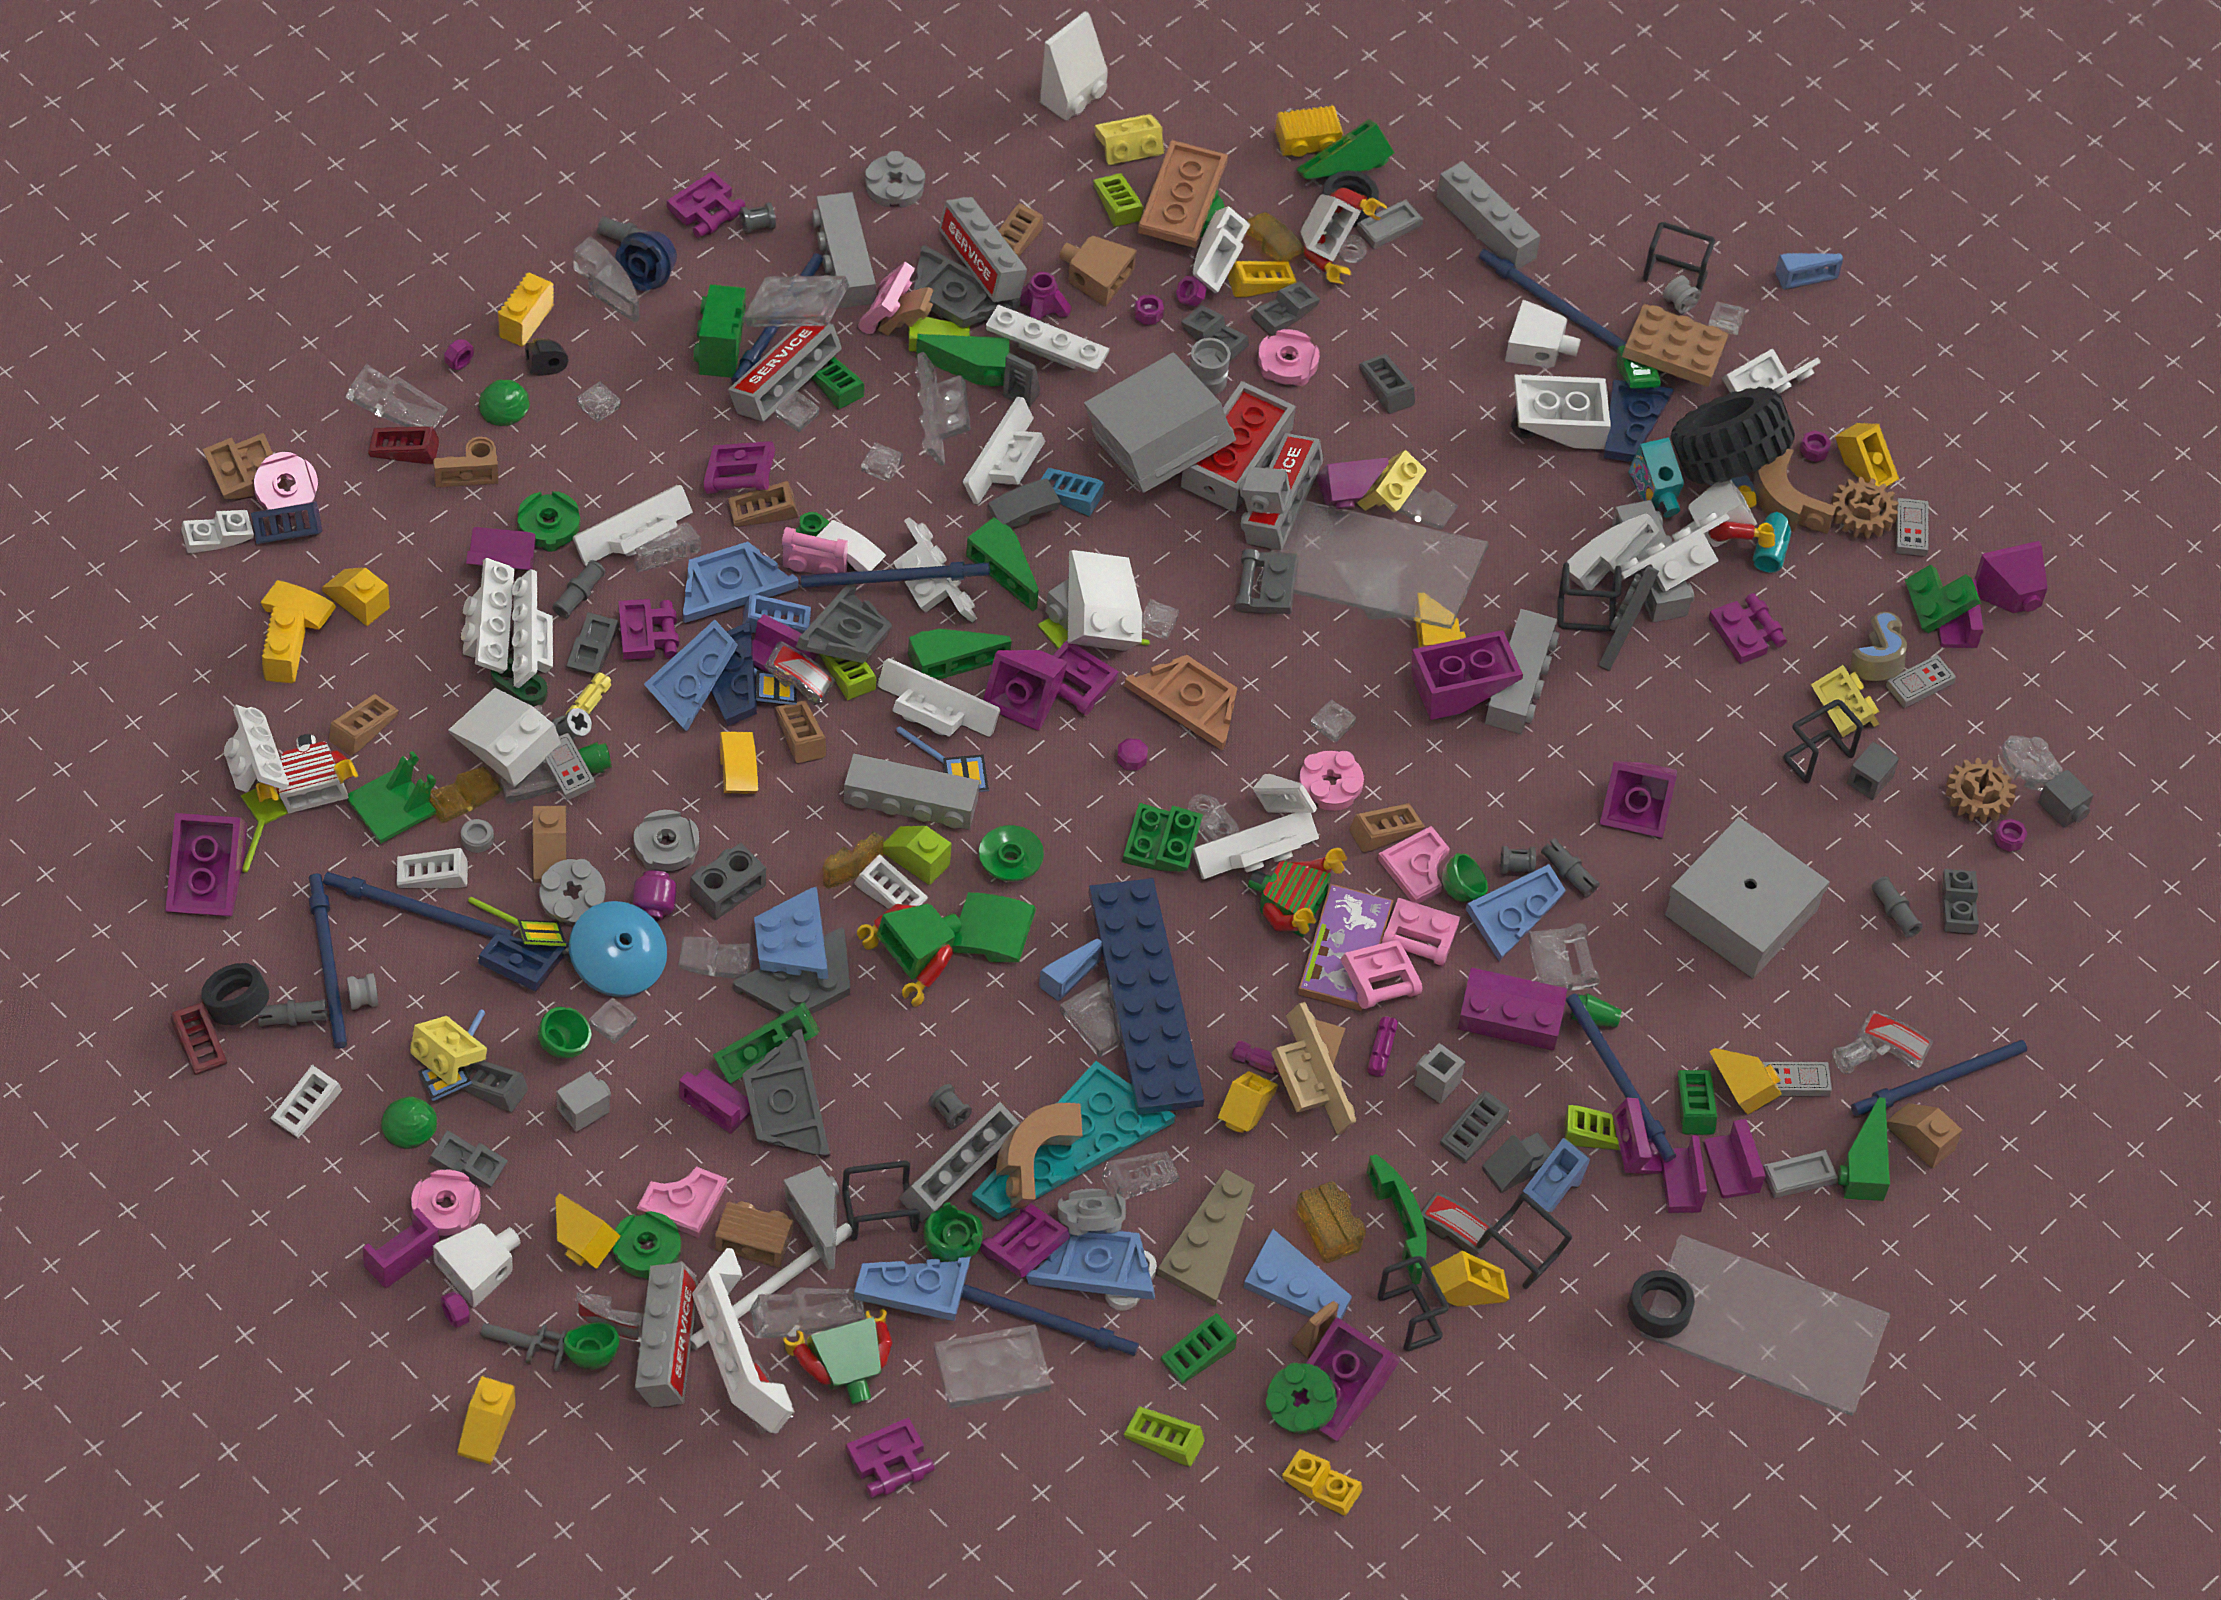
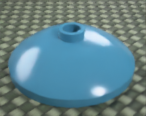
(609, 964)

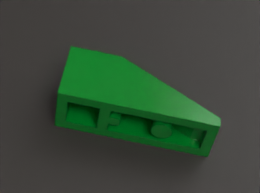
(1356, 151)
(972, 357)
(1000, 547)
(953, 652)
(754, 1046)
(1867, 1163)

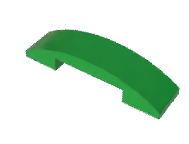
(1388, 1183)

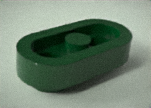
(535, 685)

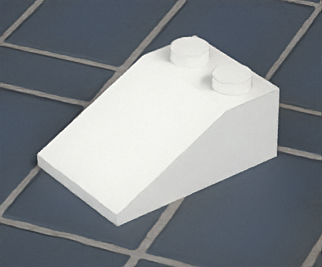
(1073, 69)
(1564, 409)
(1103, 602)
(507, 735)

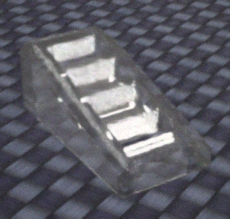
(671, 547)
(1118, 1178)

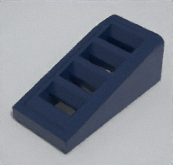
(314, 519)

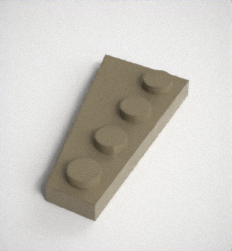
(1206, 1245)

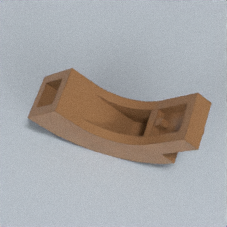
(1778, 495)
(1046, 1126)

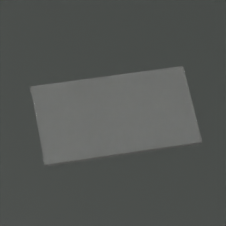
(1382, 564)
(1772, 1326)

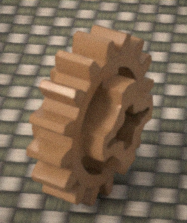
(1864, 507)
(1964, 788)

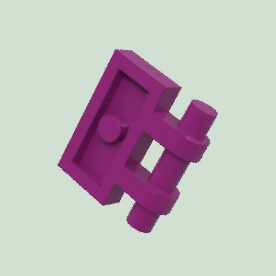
(701, 197)
(637, 629)
(1740, 633)
(885, 1448)

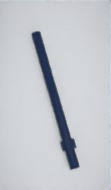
(1508, 270)
(753, 355)
(956, 571)
(358, 888)
(319, 908)
(1939, 1077)
(1654, 1129)
(1102, 1338)

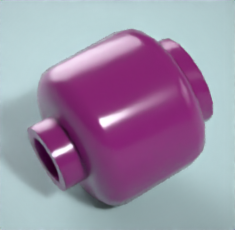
(655, 894)

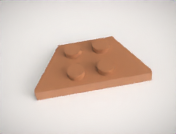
(1189, 696)

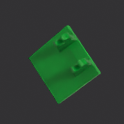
(393, 801)

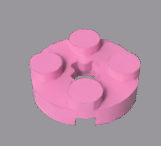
(1288, 371)
(293, 468)
(1334, 764)
(462, 1194)

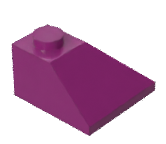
(1349, 481)
(2013, 577)
(1025, 684)
(1639, 797)

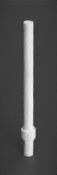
(775, 1282)

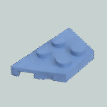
(728, 577)
(792, 936)
(1098, 1264)

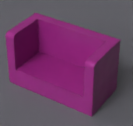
(403, 1251)

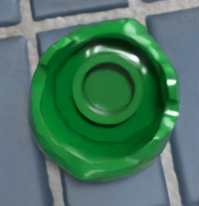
(952, 1233)

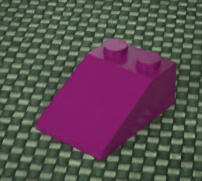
(1463, 672)
(205, 864)
(1357, 1371)

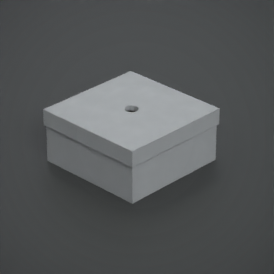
(1159, 422)
(1745, 897)

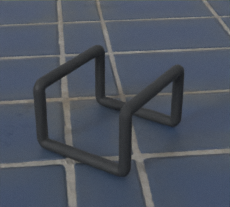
(1651, 258)
(1613, 594)
(1811, 742)
(913, 1214)
(1493, 1232)
(1428, 1314)

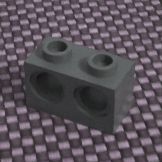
(731, 885)

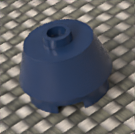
(647, 259)

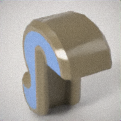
(1887, 653)

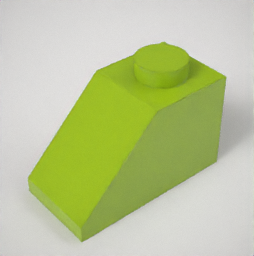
(919, 851)

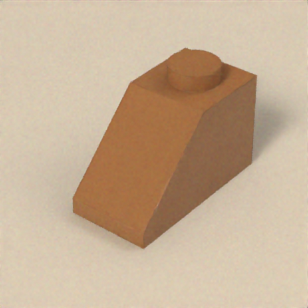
(548, 838)
(1926, 1132)

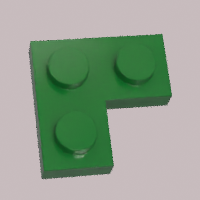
(1940, 604)

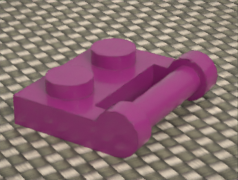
(739, 459)
(1087, 673)
(1029, 1246)

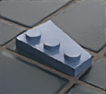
(692, 673)
(1515, 908)
(1293, 1280)
(920, 1288)

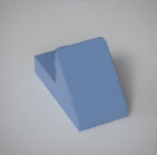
(1557, 1175)

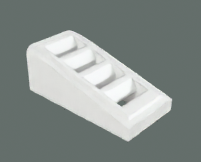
(1283, 795)
(888, 873)
(445, 879)
(311, 1077)

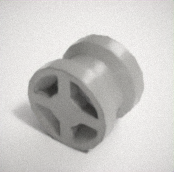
(1681, 294)
(362, 991)

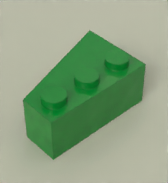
(720, 330)

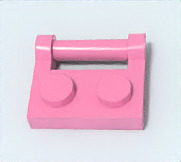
(886, 301)
(813, 553)
(1424, 925)
(1377, 964)

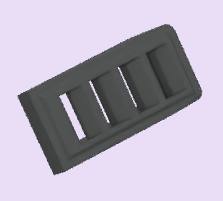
(1020, 380)
(1389, 385)
(506, 1094)
(1489, 1111)

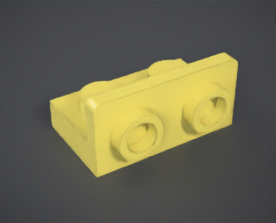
(1130, 139)
(1394, 483)
(1846, 688)
(445, 1047)

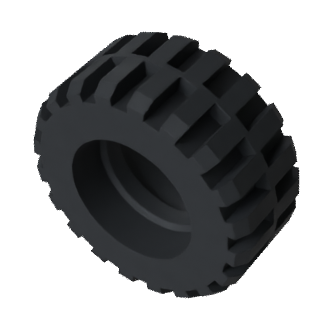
(1733, 435)

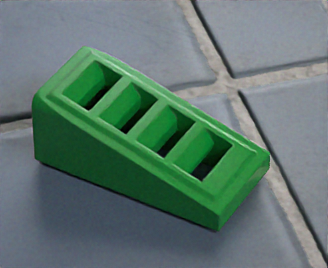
(1635, 373)
(839, 397)
(1697, 1120)
(1205, 1331)

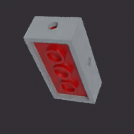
(1258, 425)

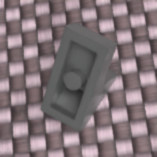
(1516, 1161)

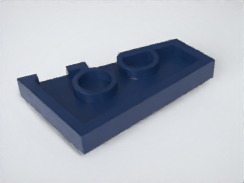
(1632, 418)
(736, 684)

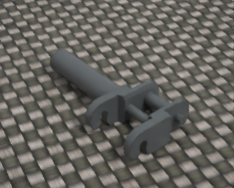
(533, 1343)

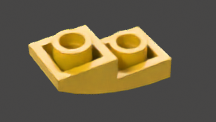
(287, 595)
(738, 762)
(1317, 1481)

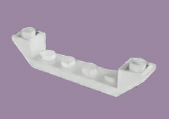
(760, 1400)

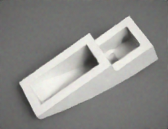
(1219, 248)
(1611, 549)

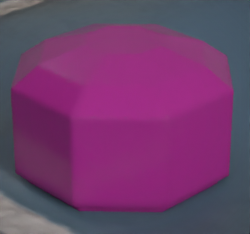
(1191, 291)
(1148, 309)
(458, 354)
(1815, 446)
(1132, 754)
(2010, 835)
(455, 1309)

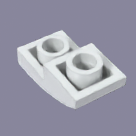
(221, 532)
(861, 552)

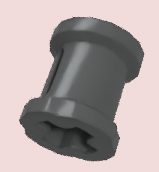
(757, 218)
(576, 723)
(1517, 860)
(950, 1106)

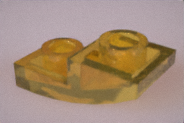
(1274, 237)
(466, 794)
(847, 864)

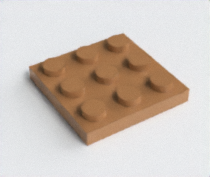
(1675, 344)

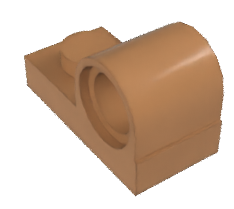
(476, 468)

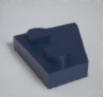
(519, 961)

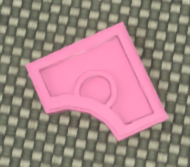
(1415, 864)
(685, 1201)

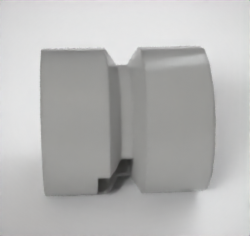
(1211, 363)

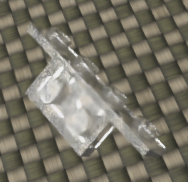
(943, 408)

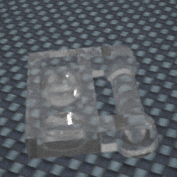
(1552, 958)

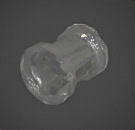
(1854, 1054)

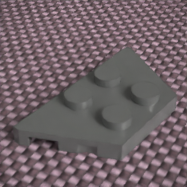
(955, 290)
(1627, 614)
(846, 629)
(784, 991)
(786, 1099)

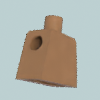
(1099, 267)

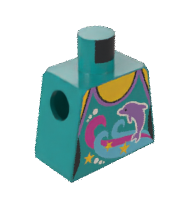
(1657, 475)

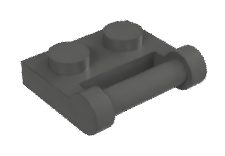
(1277, 582)

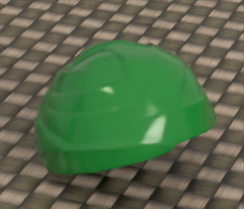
(503, 402)
(1464, 878)
(564, 1032)
(409, 1122)
(592, 1345)

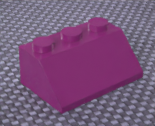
(1512, 1009)

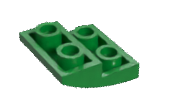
(1162, 838)
(994, 927)

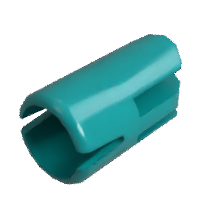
(1772, 558)

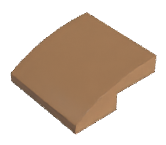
(237, 465)

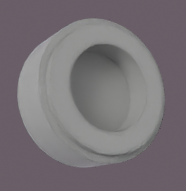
(477, 835)

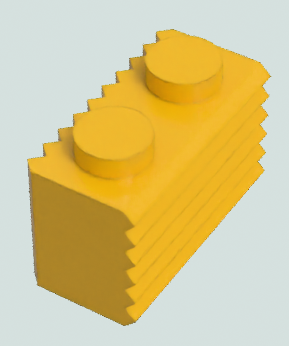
(1307, 130)
(525, 309)
(283, 644)

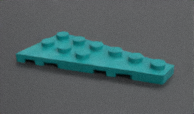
(1108, 1128)

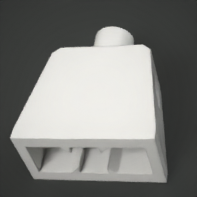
(1539, 337)
(476, 1260)

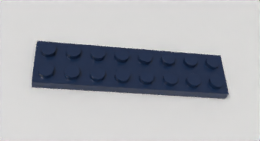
(1146, 996)

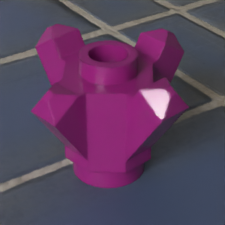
(1044, 297)

